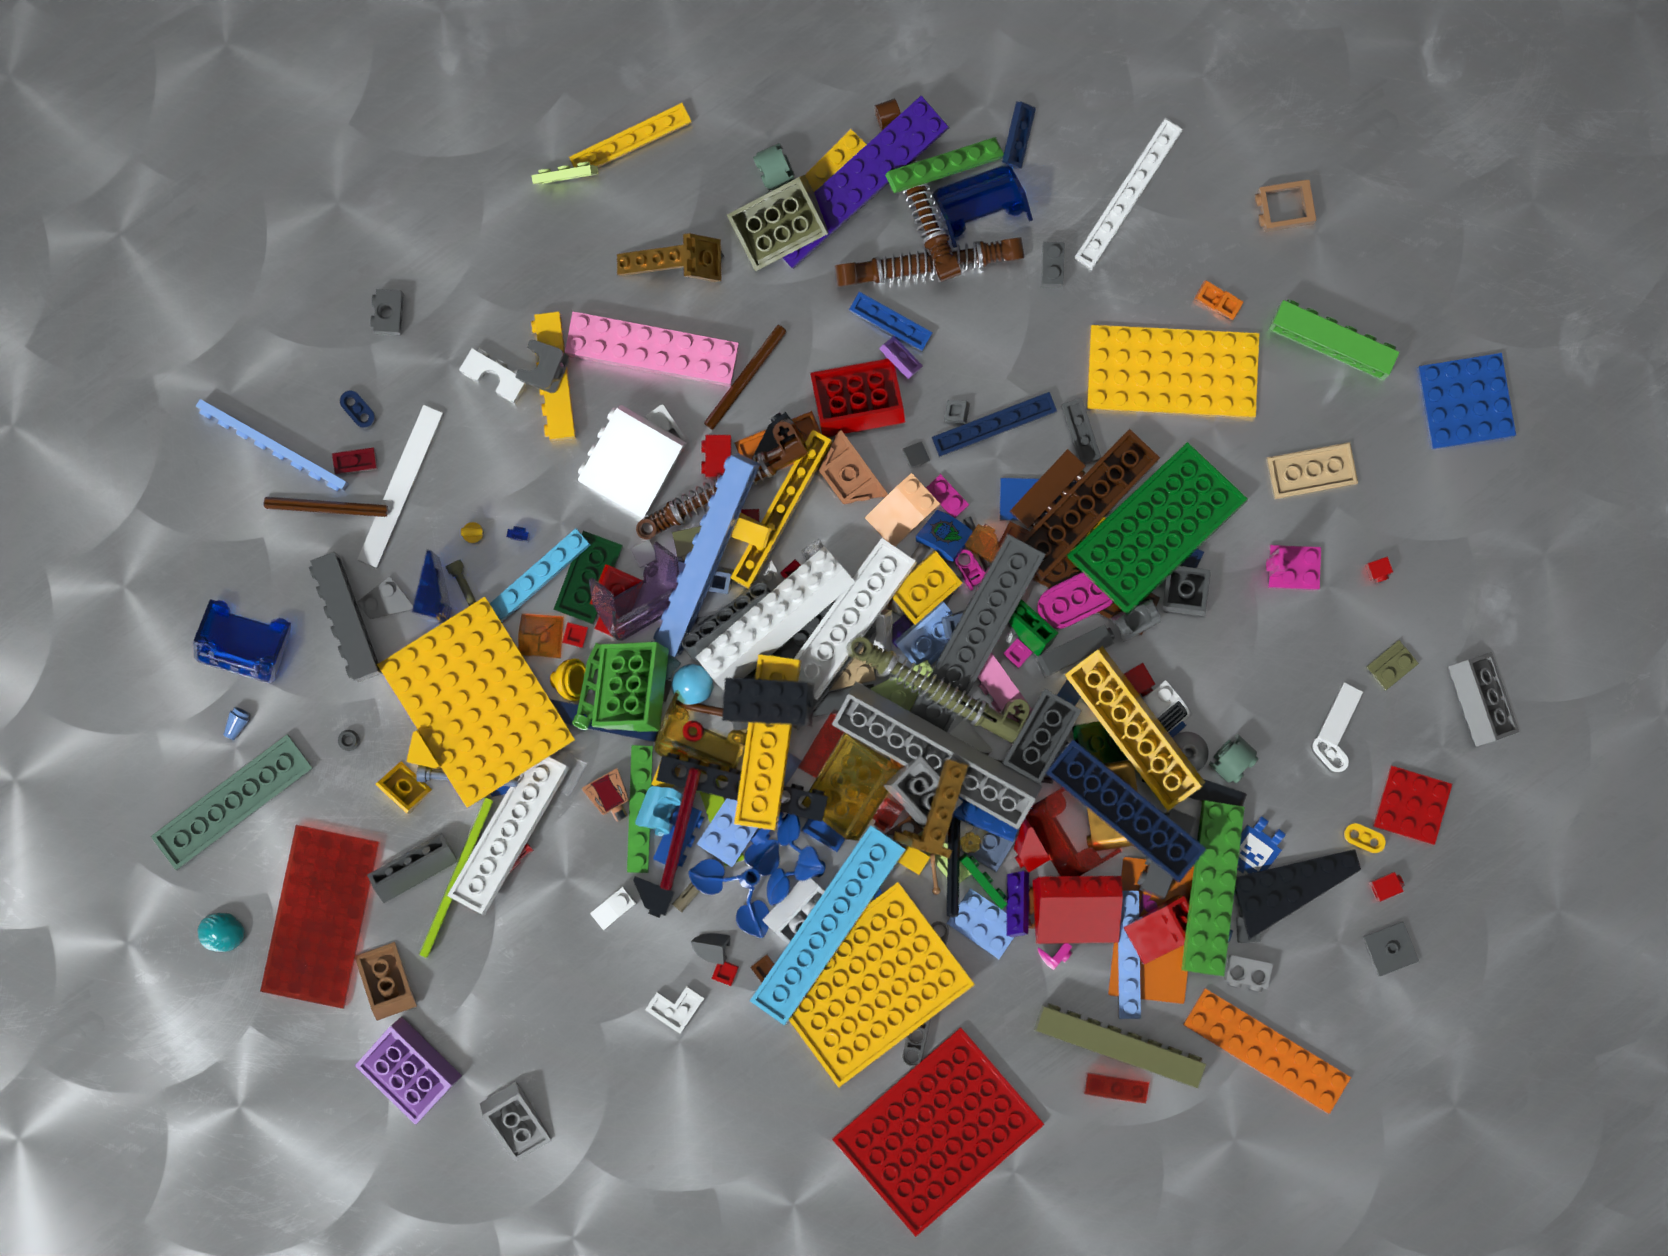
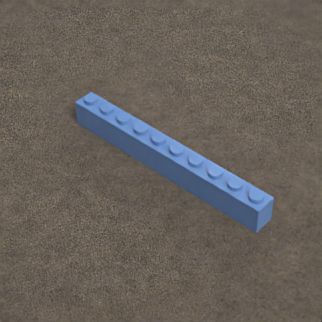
(707, 552)

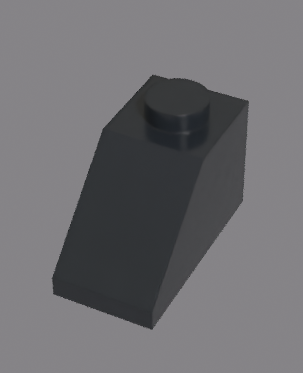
(654, 897)

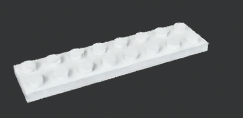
(853, 614)
(507, 835)

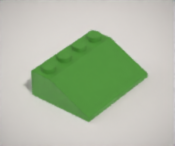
(630, 686)

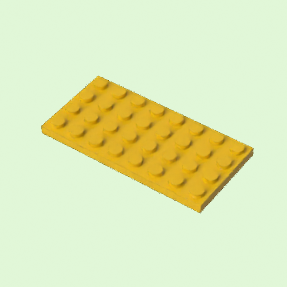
(1173, 371)

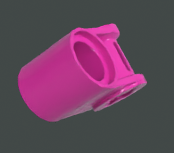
(970, 570)

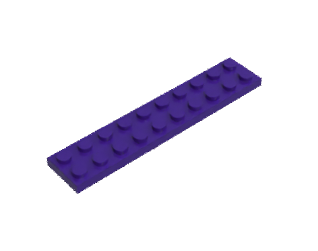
(866, 171)

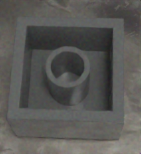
(1187, 591)

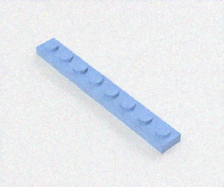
(278, 450)

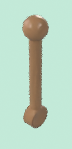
(936, 890)

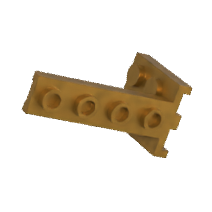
(697, 255)
(940, 812)

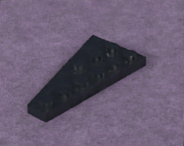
(1280, 891)

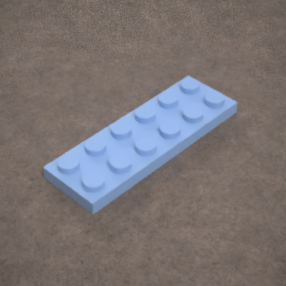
(728, 839)

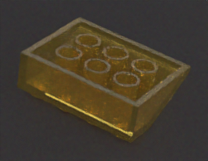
(854, 786)

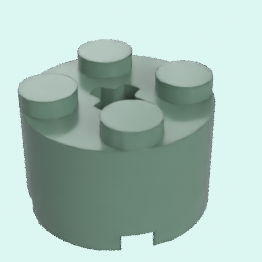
(774, 166)
(1234, 759)

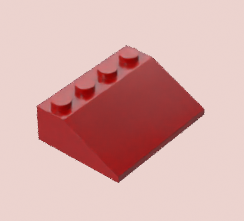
(857, 397)
(1077, 909)

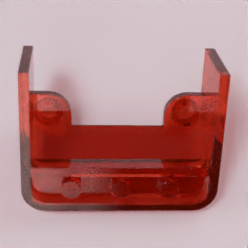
(1055, 840)

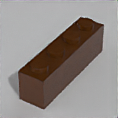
(1048, 488)

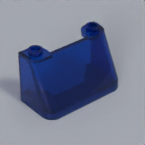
(240, 643)

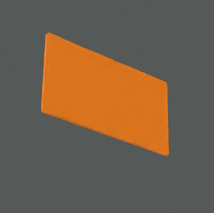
(1163, 976)

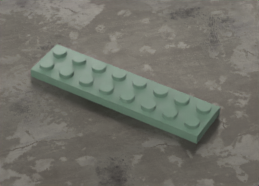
(231, 802)

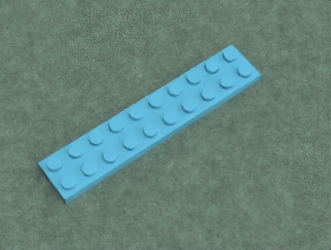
(827, 925)

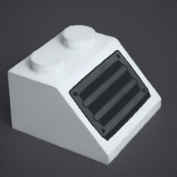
(1167, 706)

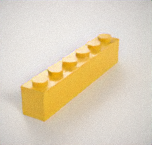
(558, 404)

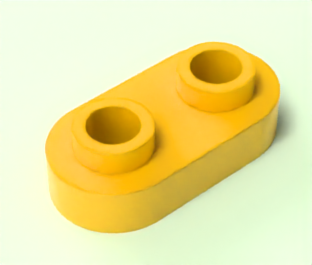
(1364, 837)

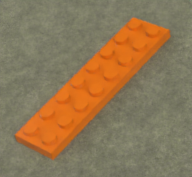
(1267, 1051)

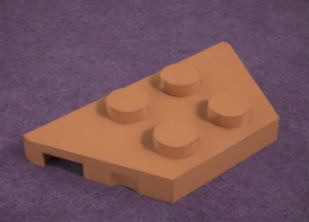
(849, 473)

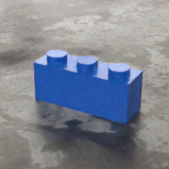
(663, 849)

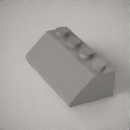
(1483, 699)

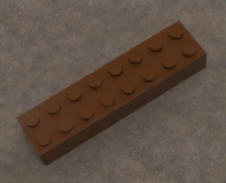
(1090, 500)

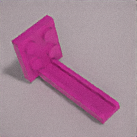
(1294, 567)

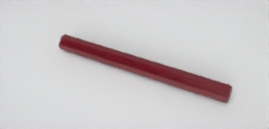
(680, 828)

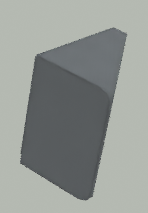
(916, 455)

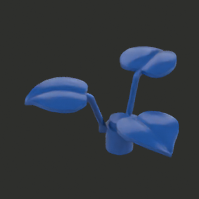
(764, 860)
(807, 864)

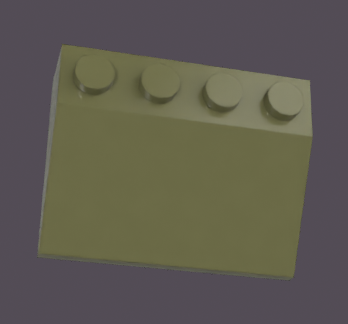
(779, 222)

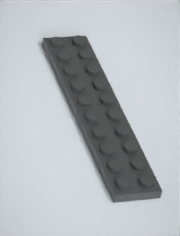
(981, 625)

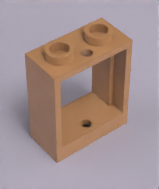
(1307, 203)

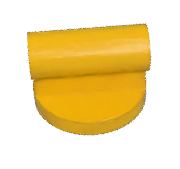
(472, 532)

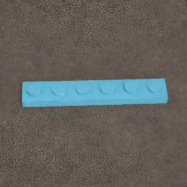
(539, 574)

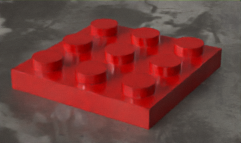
(1412, 805)

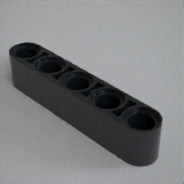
(1218, 793)

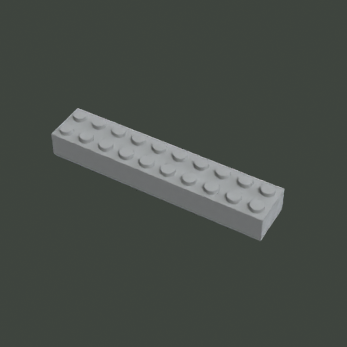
(907, 736)

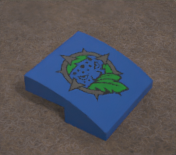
(944, 535)

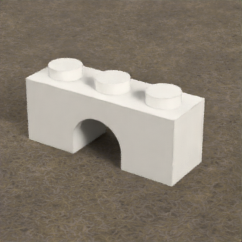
(478, 364)

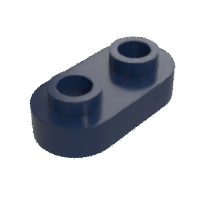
(358, 409)

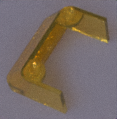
(709, 749)

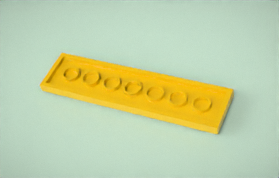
(765, 756)

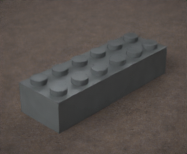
(346, 617)

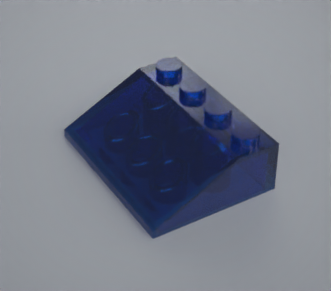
(432, 594)

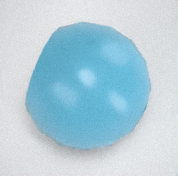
(692, 683)

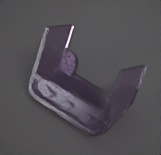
(641, 603)

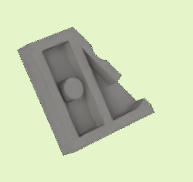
(385, 600)

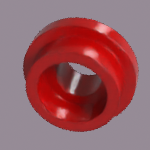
(699, 733)

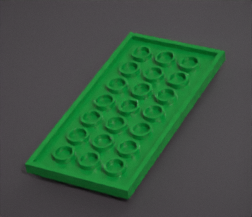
(1157, 528)

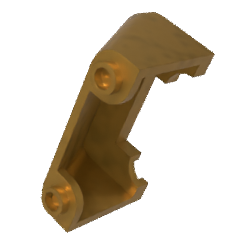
(1101, 834)

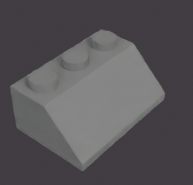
(915, 789)

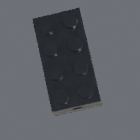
(768, 701)

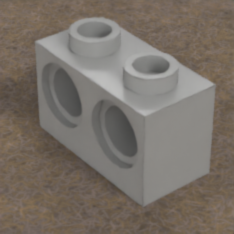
(1249, 967)

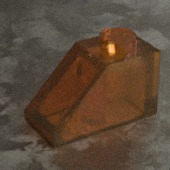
(983, 542)

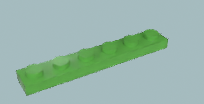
(944, 165)
(639, 784)

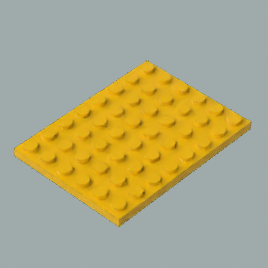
(476, 702)
(878, 987)

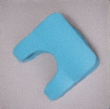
(658, 808)

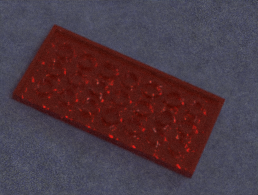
(319, 916)

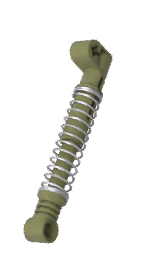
(887, 663)

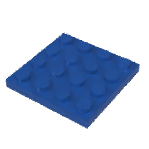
(1466, 401)

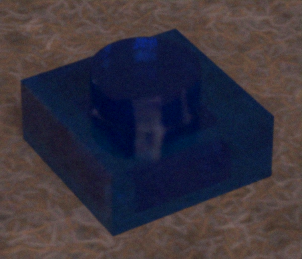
(518, 534)

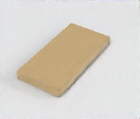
(1312, 470)

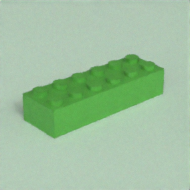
(1333, 339)

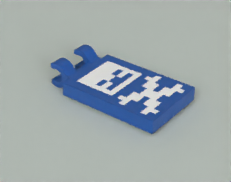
(1257, 848)

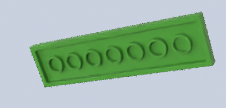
(1213, 889)

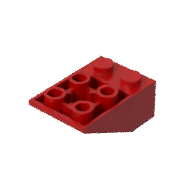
(1159, 929)

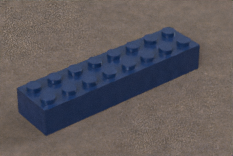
(1126, 811)

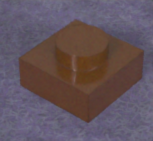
(762, 967)

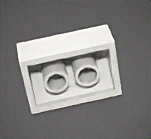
(791, 913)

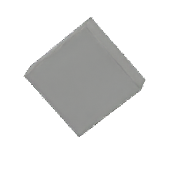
(644, 553)

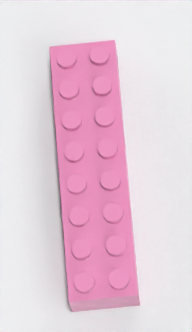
(652, 349)

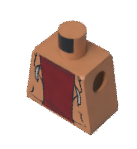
(608, 794)

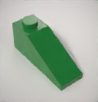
(1032, 628)

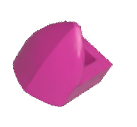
(1062, 954)

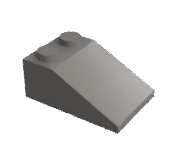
(514, 1122)

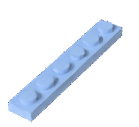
(1128, 961)

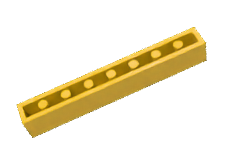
(782, 509)

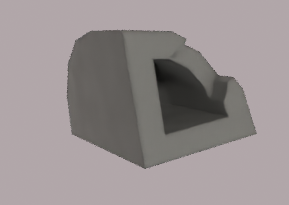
(711, 947)

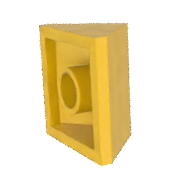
(420, 753)
(403, 787)

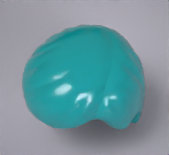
(220, 932)

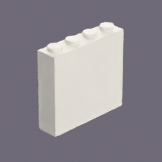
(631, 460)

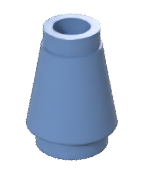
(236, 721)

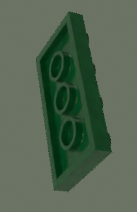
(576, 592)

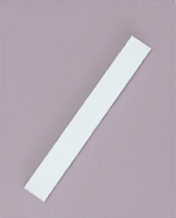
(1128, 193)
(400, 485)

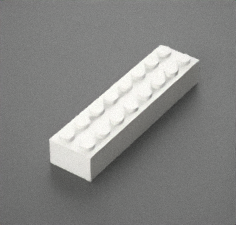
(776, 618)

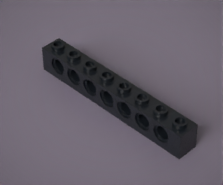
(667, 775)

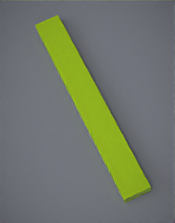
(464, 856)

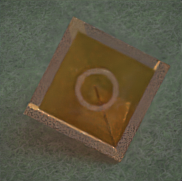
(540, 635)

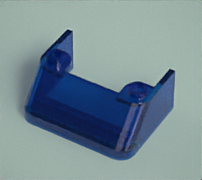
(980, 197)

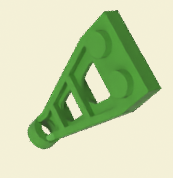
(585, 708)

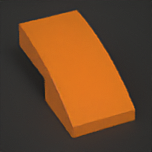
(1218, 300)

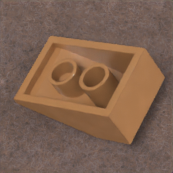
(385, 981)

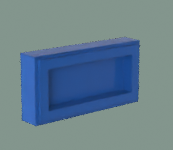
(823, 833)

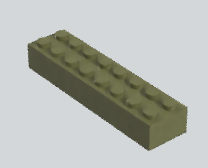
(1121, 1047)

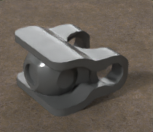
(549, 370)
(1138, 620)

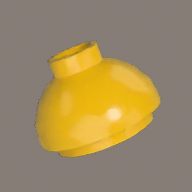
(569, 679)

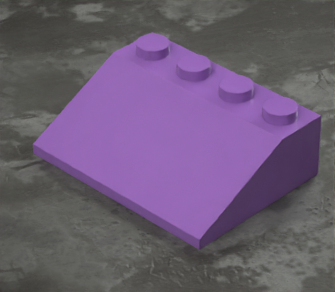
(408, 1070)

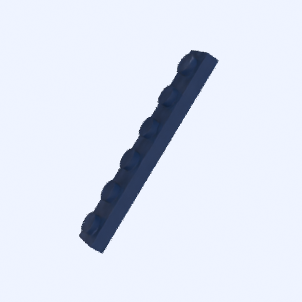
(994, 424)

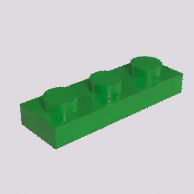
(984, 880)

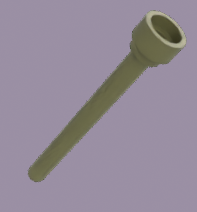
(456, 570)

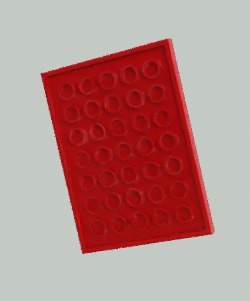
(938, 1131)

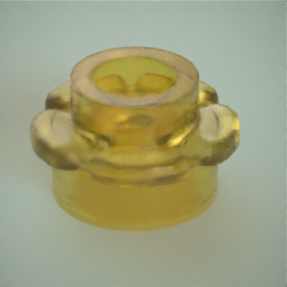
(970, 836)

